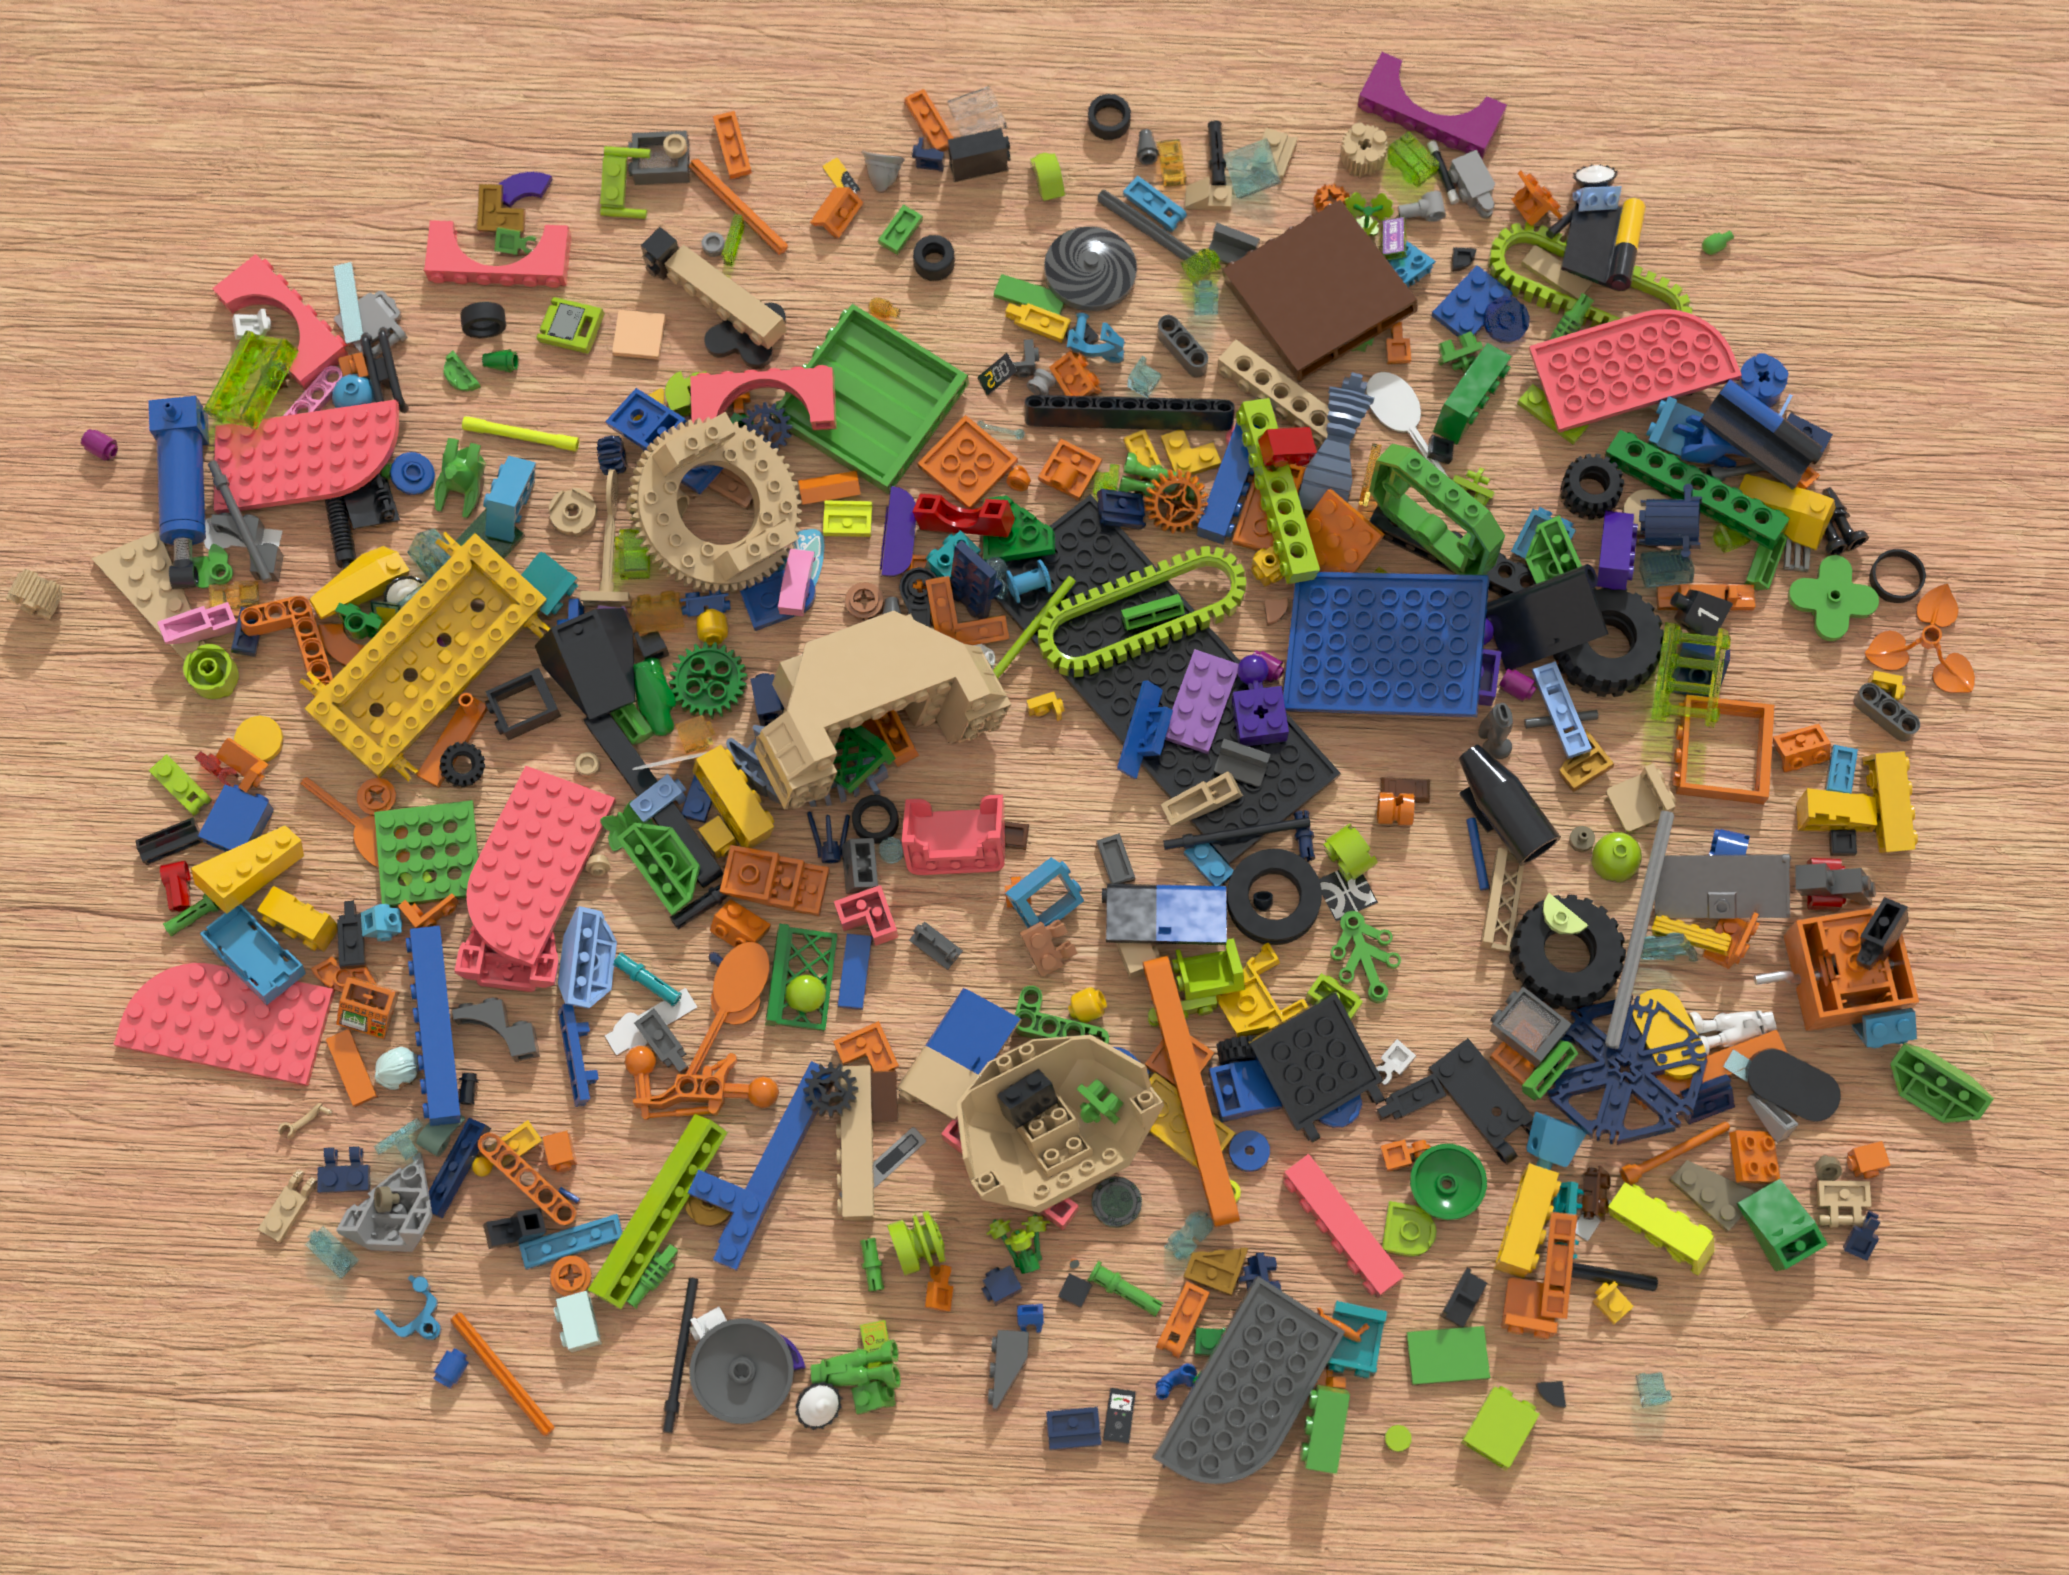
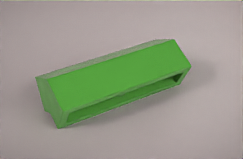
(1765, 565)
(1152, 607)
(632, 724)
(1546, 1067)

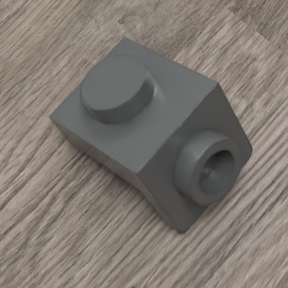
(1027, 367)

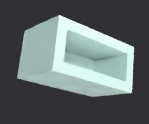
(578, 1322)

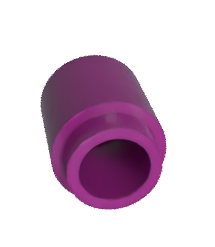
(99, 444)
(1274, 666)
(1518, 685)

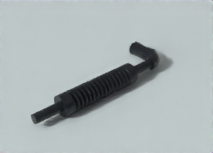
(340, 531)

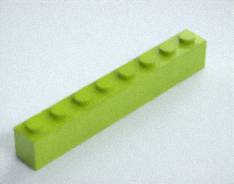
(657, 1211)

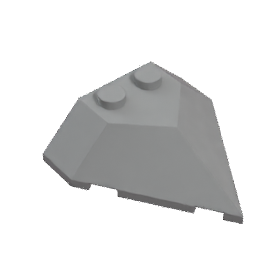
(406, 1221)

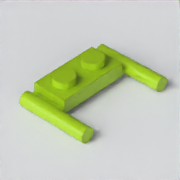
(614, 182)

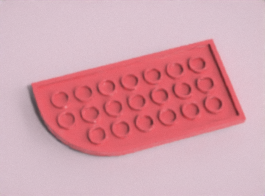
(1630, 365)
(305, 455)
(533, 862)
(217, 1021)

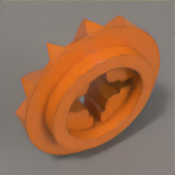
(1321, 195)
(377, 786)
(562, 1269)

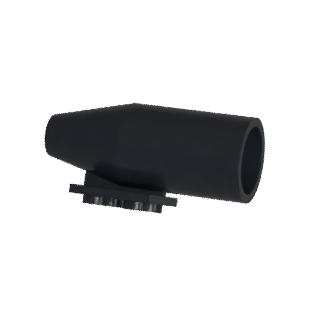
(1506, 806)

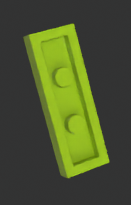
(1536, 404)

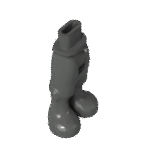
(1496, 729)

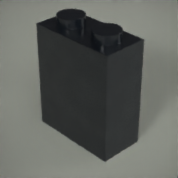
(978, 154)

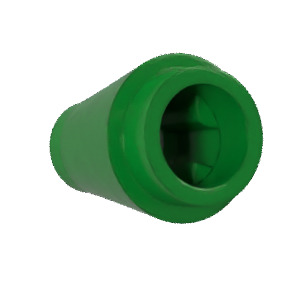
(501, 360)

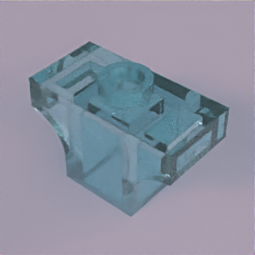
(1205, 298)

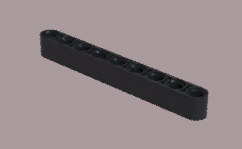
(1129, 413)
(625, 759)

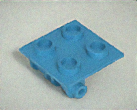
(1413, 266)

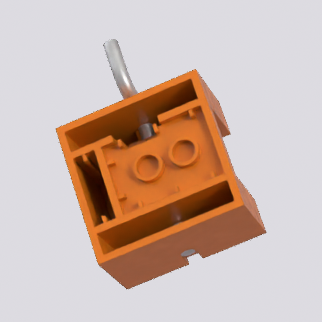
(1842, 990)

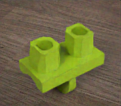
(1482, 494)

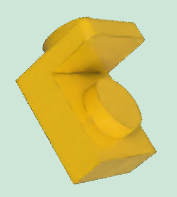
(1888, 683)
(1042, 704)
(1612, 1302)

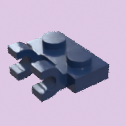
(343, 1178)

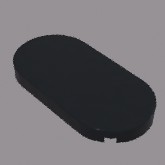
(1793, 1084)

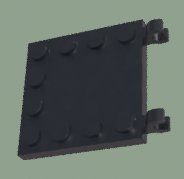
(1316, 1063)

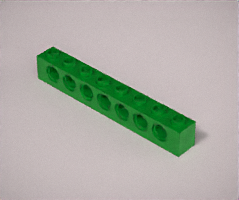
(1720, 511)

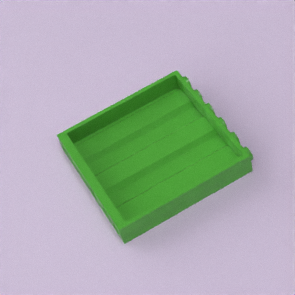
(885, 398)

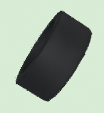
(1109, 101)
(483, 320)
(875, 800)

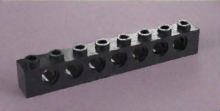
(1502, 586)

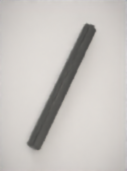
(1145, 225)

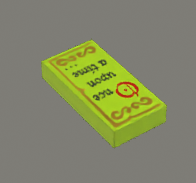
(873, 1337)

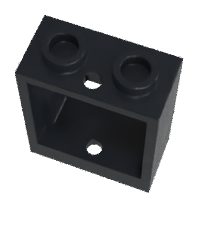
(513, 687)

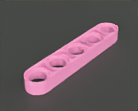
(319, 383)

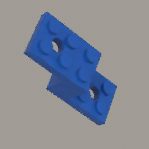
(654, 422)

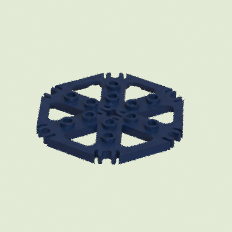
(1640, 1078)

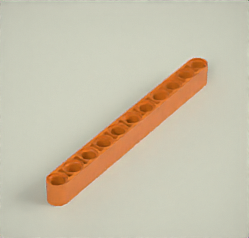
(1191, 1092)

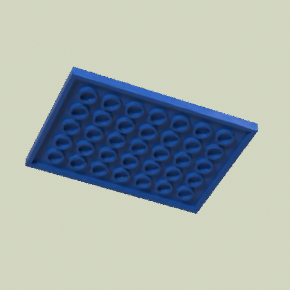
(1387, 644)

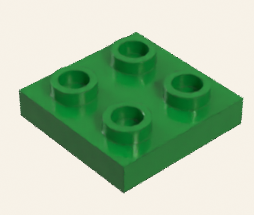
(358, 623)

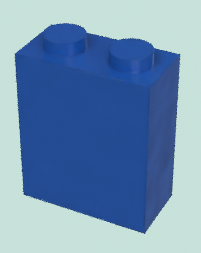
(235, 819)

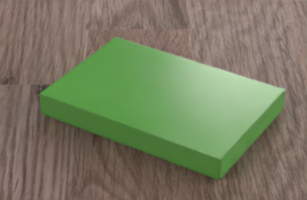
(1448, 1355)

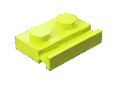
(847, 518)

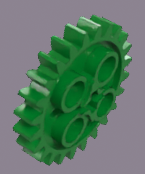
(713, 660)

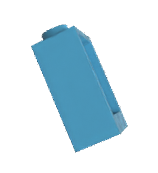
(1036, 880)

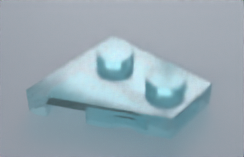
(1667, 947)

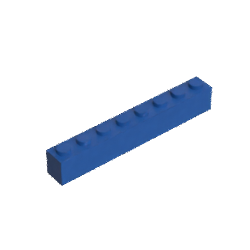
(435, 1026)

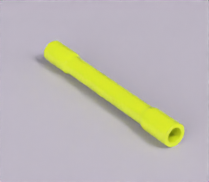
(482, 426)

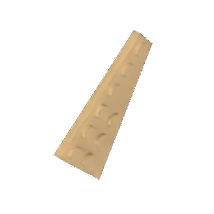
(143, 577)

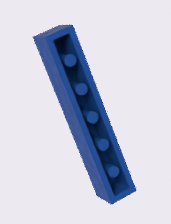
(1227, 491)

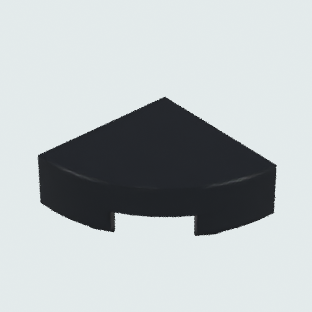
(1462, 258)
(1552, 1393)

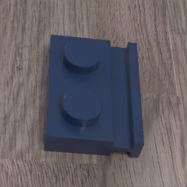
(1121, 508)
(1714, 1098)
(1073, 1428)

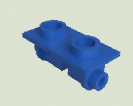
(696, 603)

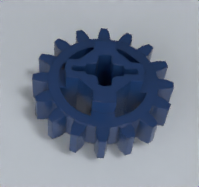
(766, 415)

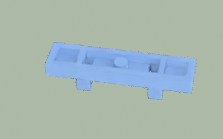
(1561, 709)

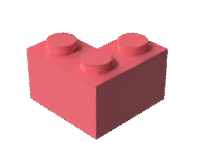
(868, 908)

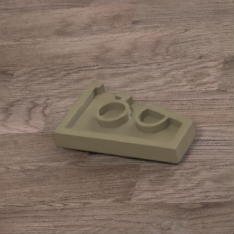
(1711, 1193)

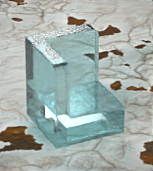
(1143, 378)
(1652, 1389)

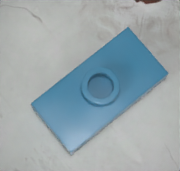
(1841, 769)

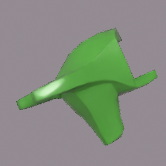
(461, 474)

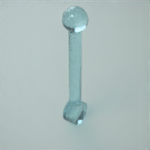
(1019, 433)

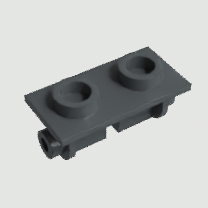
(935, 945)

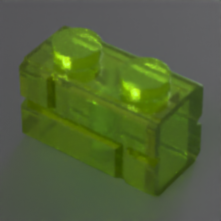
(1412, 159)

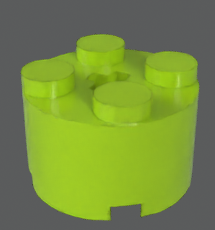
(211, 671)
(1350, 851)

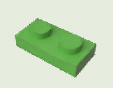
(900, 229)

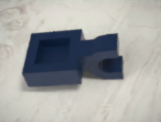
(1863, 1240)

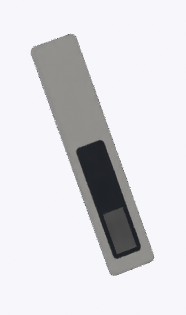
(896, 1155)

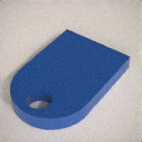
(763, 601)

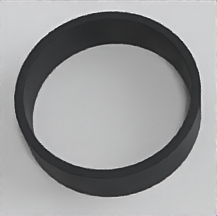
(1912, 558)

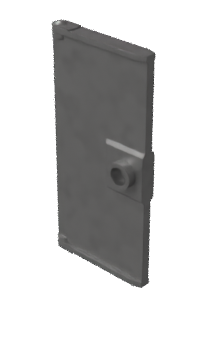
(1724, 886)

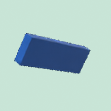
(854, 971)

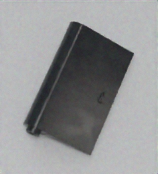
(1550, 610)

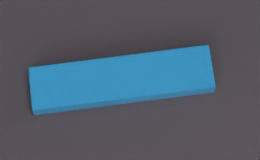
(571, 1241)

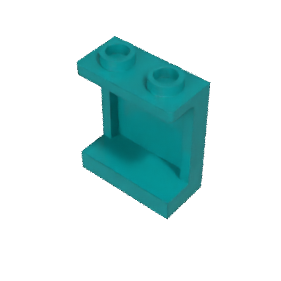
(1363, 1355)

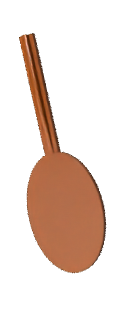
(364, 828)
(735, 988)

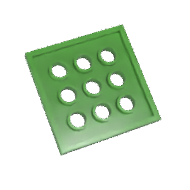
(413, 820)

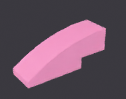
(796, 582)
(198, 624)

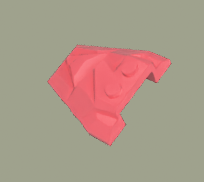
(493, 970)

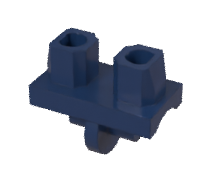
(1259, 1266)

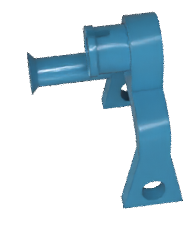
(1111, 350)
(423, 1320)

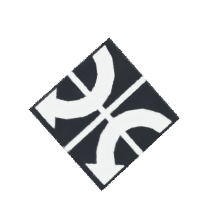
(1344, 895)

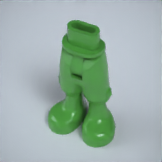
(1134, 467)
(850, 1367)

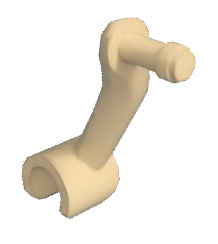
(304, 1120)

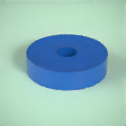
(1246, 1162)

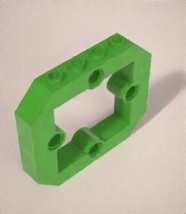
(1406, 468)

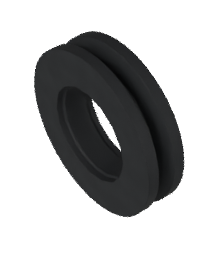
(1279, 863)

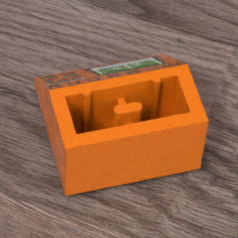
(366, 1007)

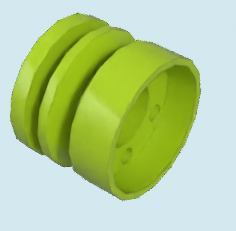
(917, 1242)

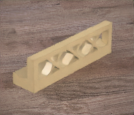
(1494, 898)

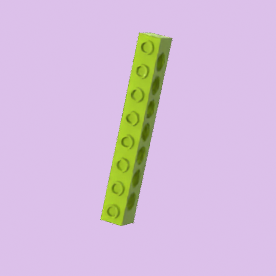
(1294, 569)

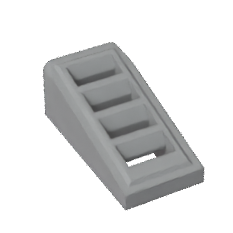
(1774, 1118)

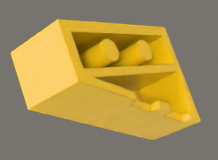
(1836, 811)
(298, 919)

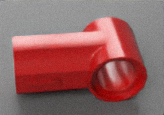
(175, 879)

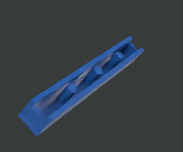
(783, 1144)

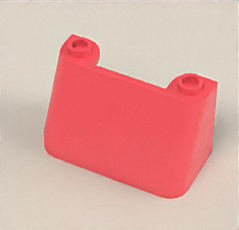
(954, 839)

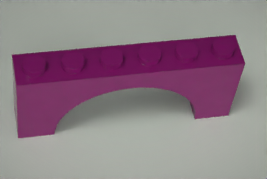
(1464, 132)

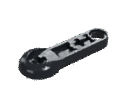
(916, 603)

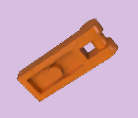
(1183, 1318)

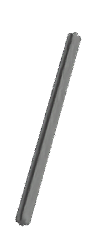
(1639, 930)

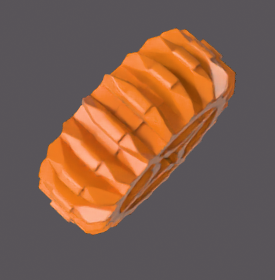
(1173, 510)

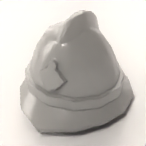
(882, 169)

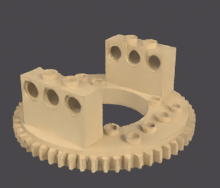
(667, 537)

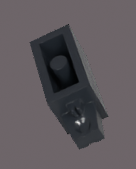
(1882, 932)

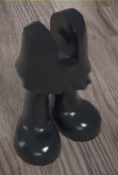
(1851, 538)

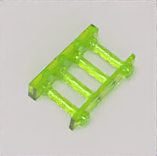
(1669, 660)

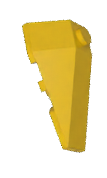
(360, 581)

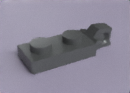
(662, 1040)

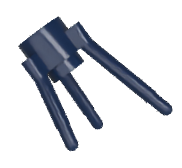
(830, 851)

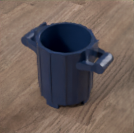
(1672, 522)

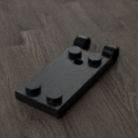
(1478, 1090)

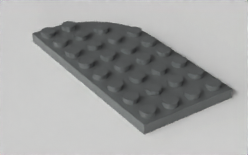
(1249, 1388)

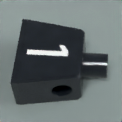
(1700, 612)

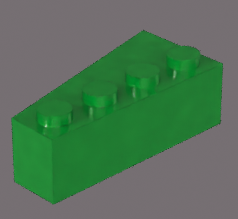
(1472, 393)

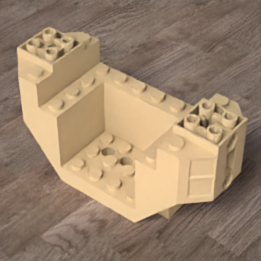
(862, 676)

